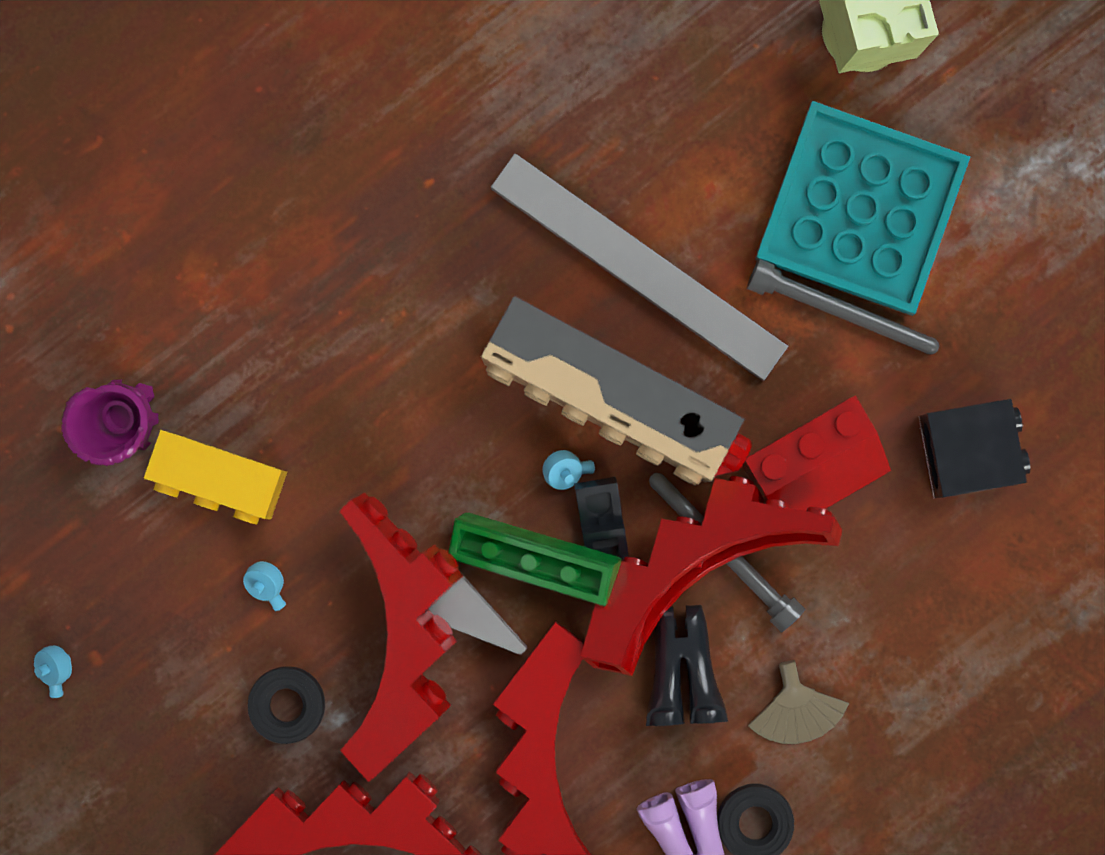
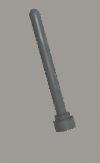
(768, 279)
(781, 608)

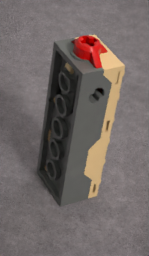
(614, 394)

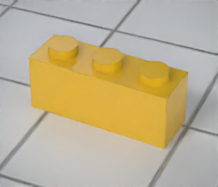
(214, 477)

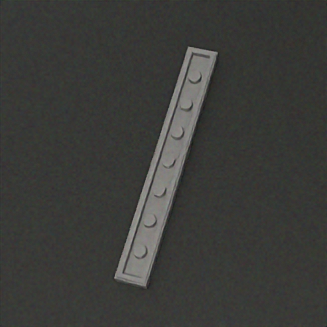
(639, 267)

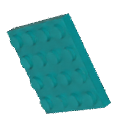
(863, 208)

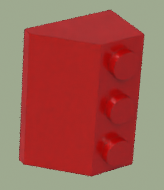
(820, 459)

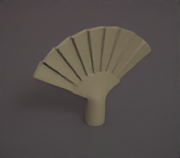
(797, 711)

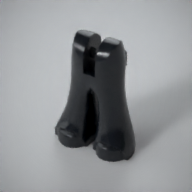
(705, 699)

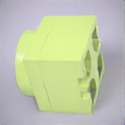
(876, 32)

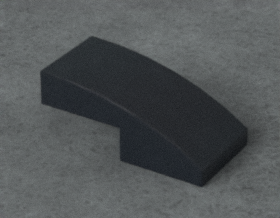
(602, 516)

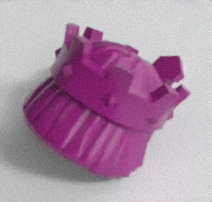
(109, 422)

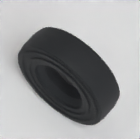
(261, 713)
(761, 796)

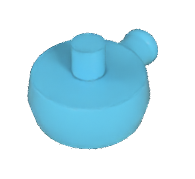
(565, 469)
(265, 583)
(53, 668)

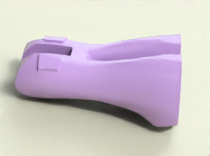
(700, 809)

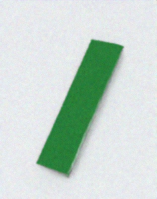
(534, 558)

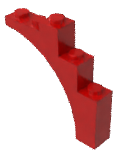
(683, 554)
(416, 638)
(529, 767)
(346, 819)

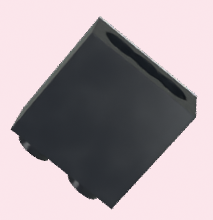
(974, 448)

